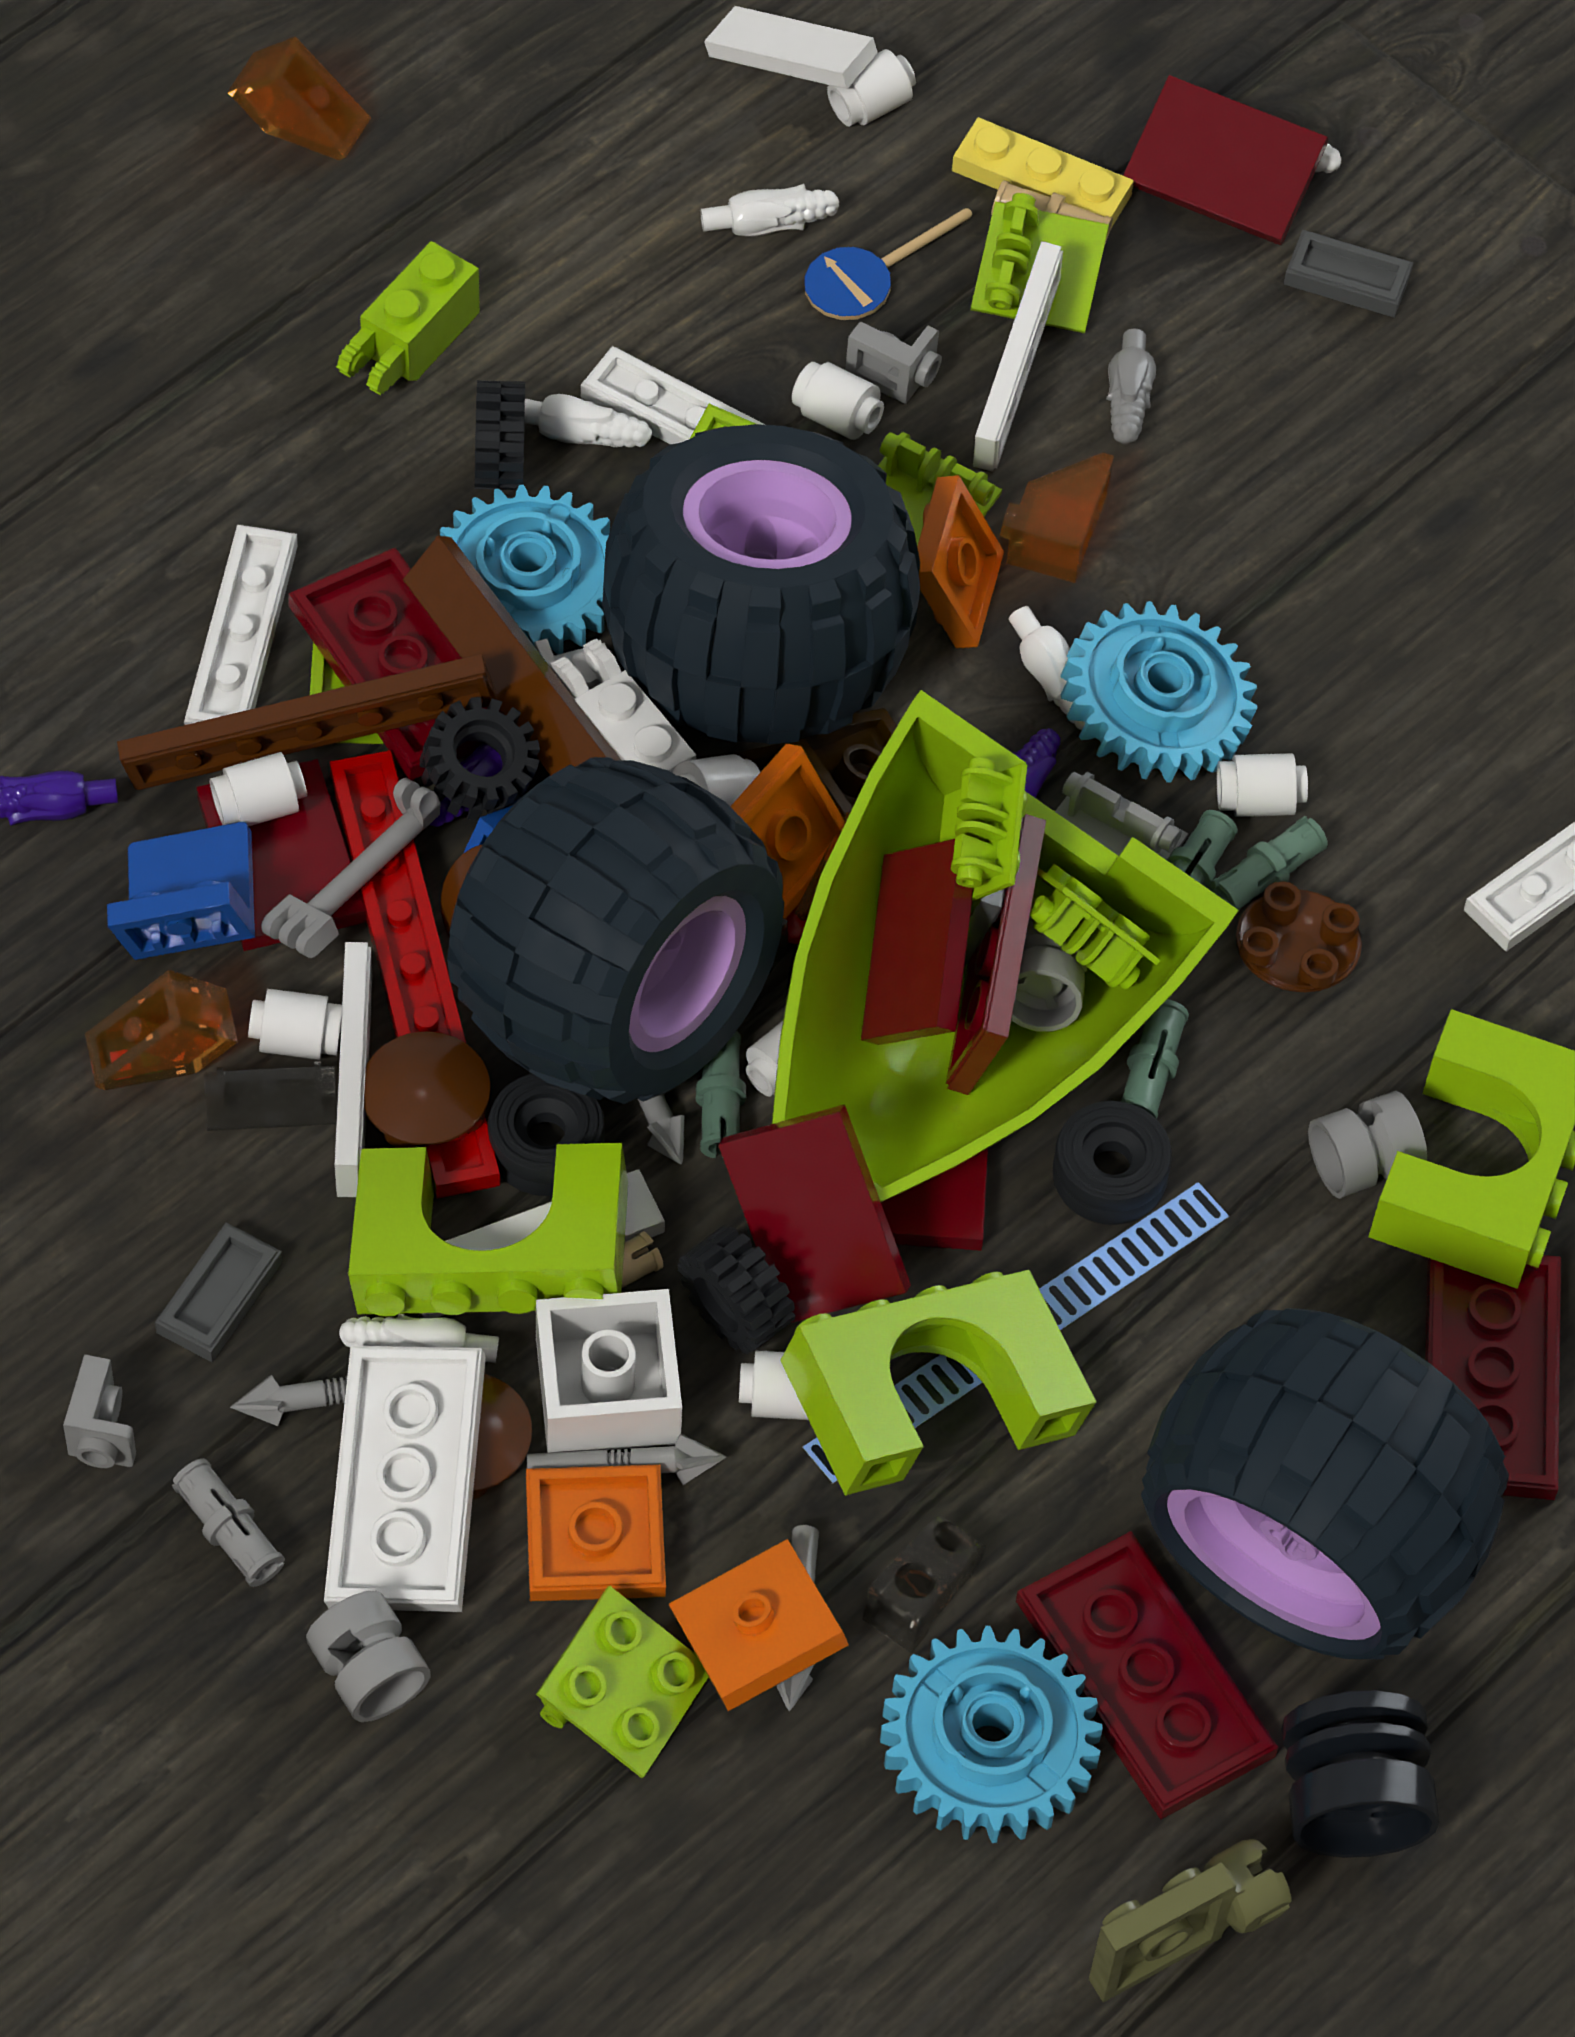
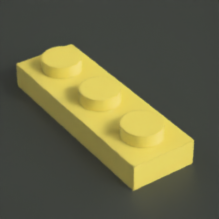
(999, 154)

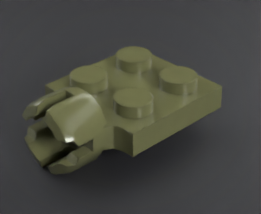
(1187, 1917)

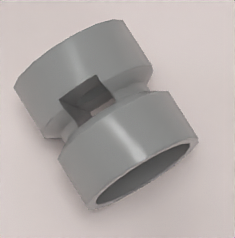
(1048, 985)
(1359, 1146)
(372, 1663)

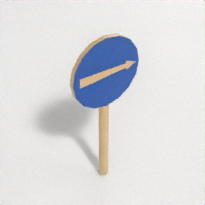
(856, 282)

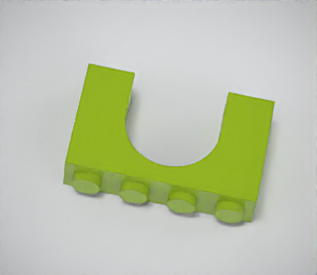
(1492, 1220)
(408, 1269)
(990, 1326)

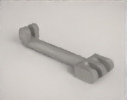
(310, 924)

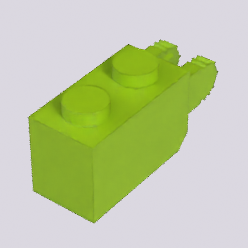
(414, 319)

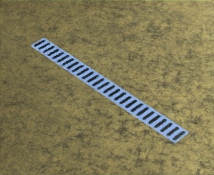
(1068, 1297)

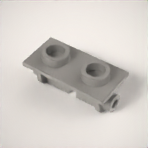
(1115, 819)

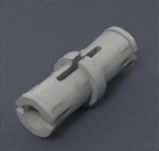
(228, 1522)

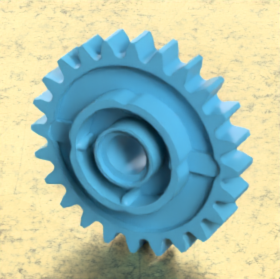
(555, 543)
(1158, 691)
(981, 1779)

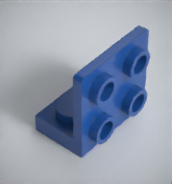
(187, 892)

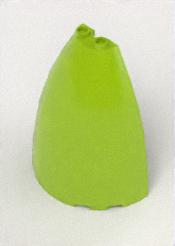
(899, 1089)

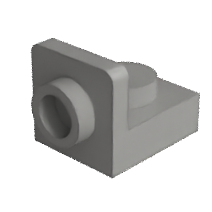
(892, 363)
(93, 1415)

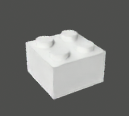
(608, 1372)

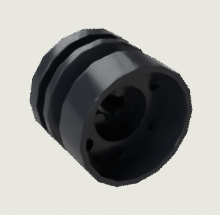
(1359, 1774)

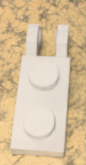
(623, 711)

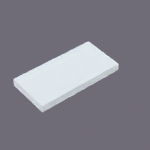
(406, 1476)

